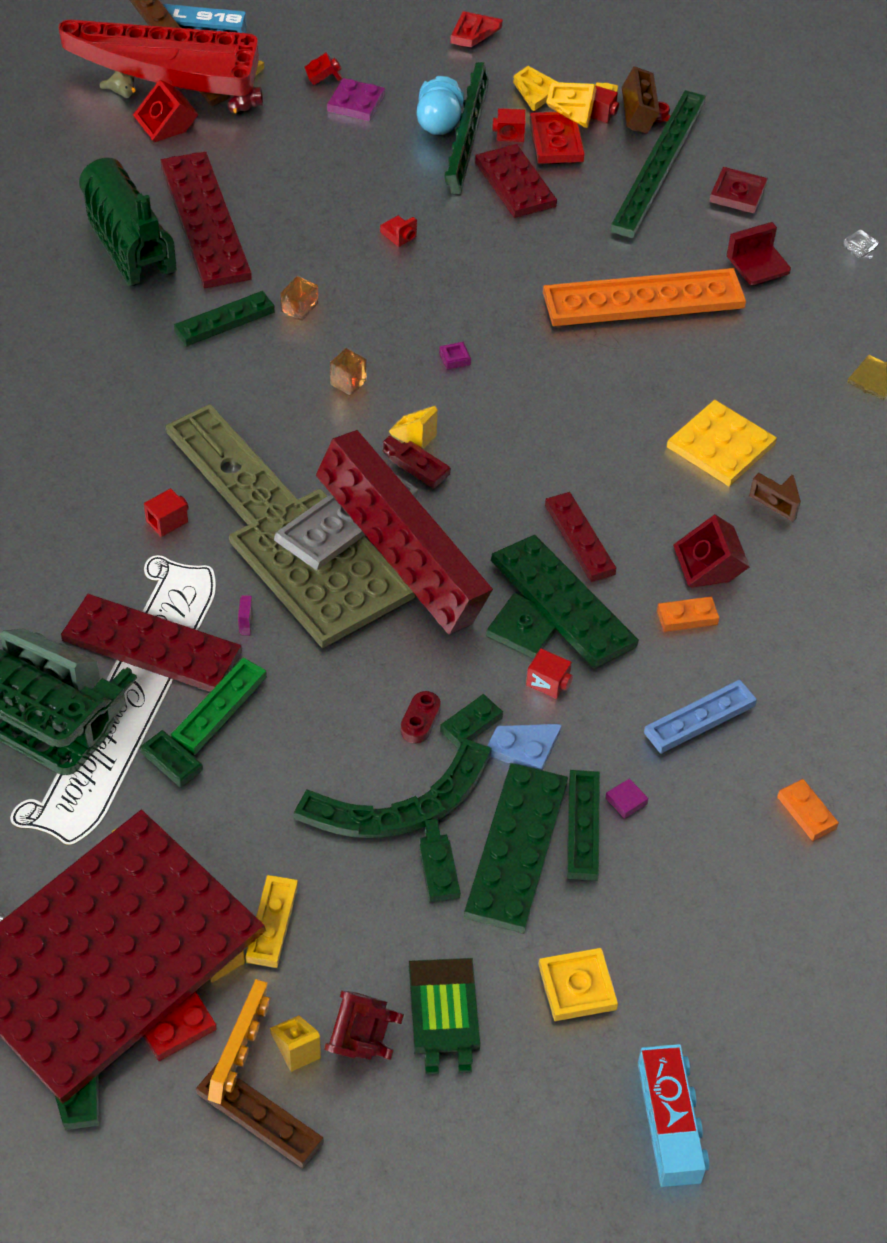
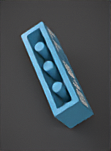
(208, 18)

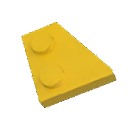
(533, 86)
(572, 100)

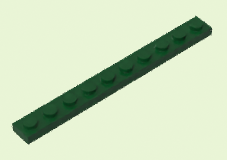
(658, 164)

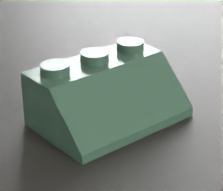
(51, 657)

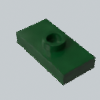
(171, 758)

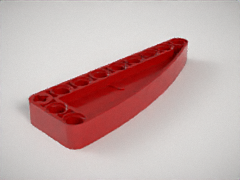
(179, 56)

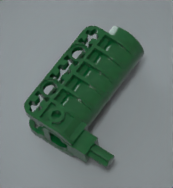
(125, 220)
(56, 713)

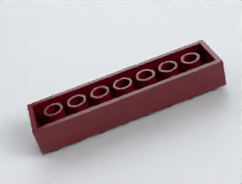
(403, 532)

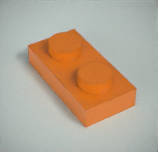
(687, 614)
(807, 809)

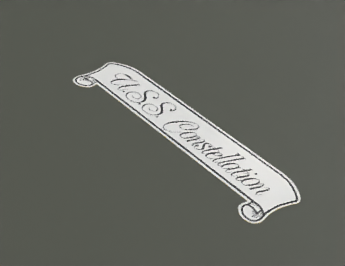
(81, 800)

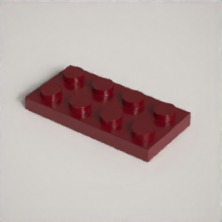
(515, 181)

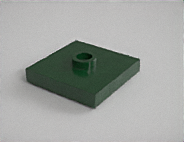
(521, 626)

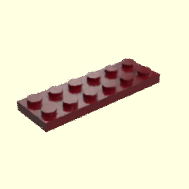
(151, 643)

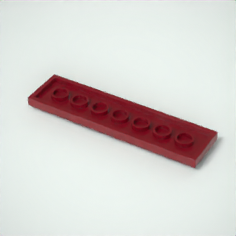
(205, 220)

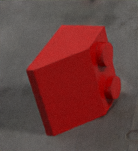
(165, 112)

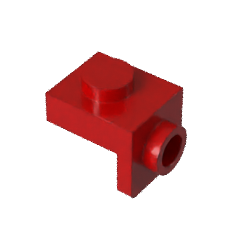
(323, 67)

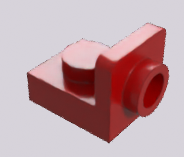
(399, 230)

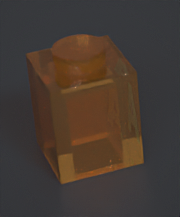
(299, 298)
(348, 371)

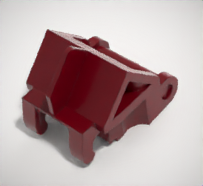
(362, 1027)

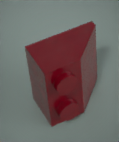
(711, 553)

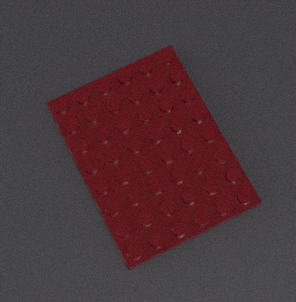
(112, 952)

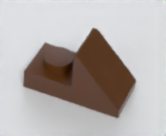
(779, 498)

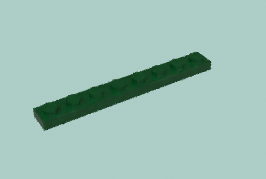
(467, 130)

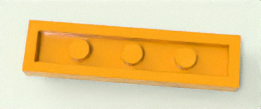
(235, 1049)

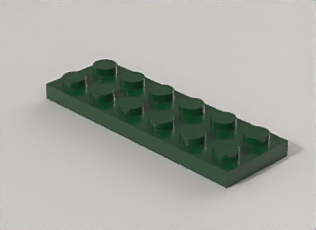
(565, 601)
(516, 848)

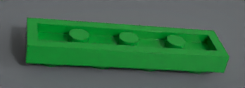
(219, 705)

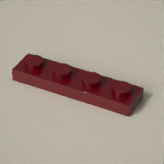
(580, 537)

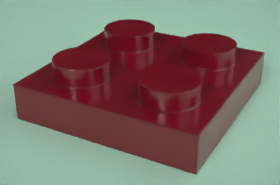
(738, 190)

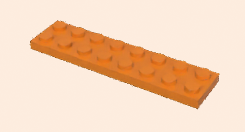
(643, 297)

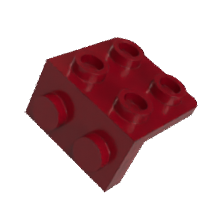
(755, 255)

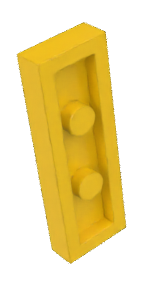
(275, 914)

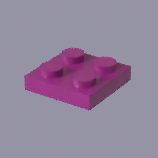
(356, 99)

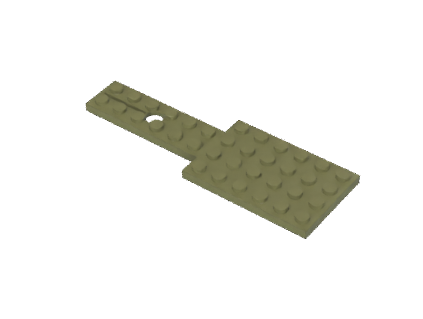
(326, 601)

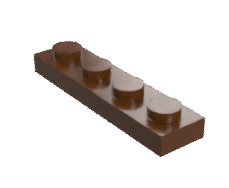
(266, 1121)

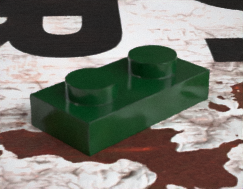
(471, 720)

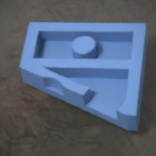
(524, 744)

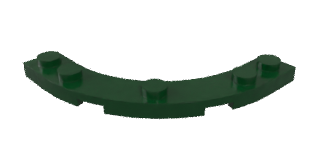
(404, 815)

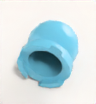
(439, 105)

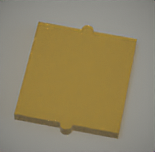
(871, 377)

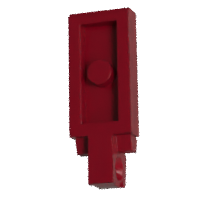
(416, 461)

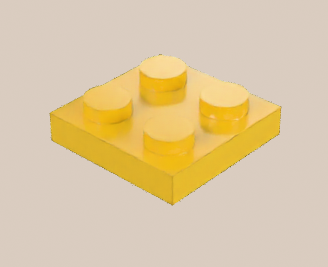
(578, 984)

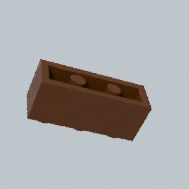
(640, 100)

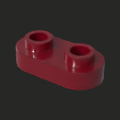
(421, 714)

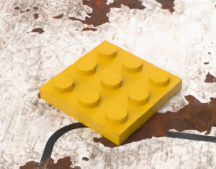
(721, 442)

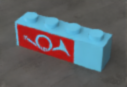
(672, 1116)

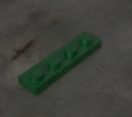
(224, 318)
(583, 825)

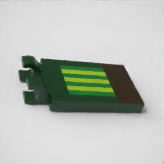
(444, 1011)

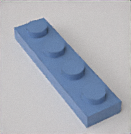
(700, 716)

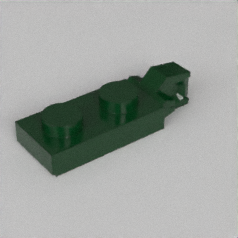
(438, 864)

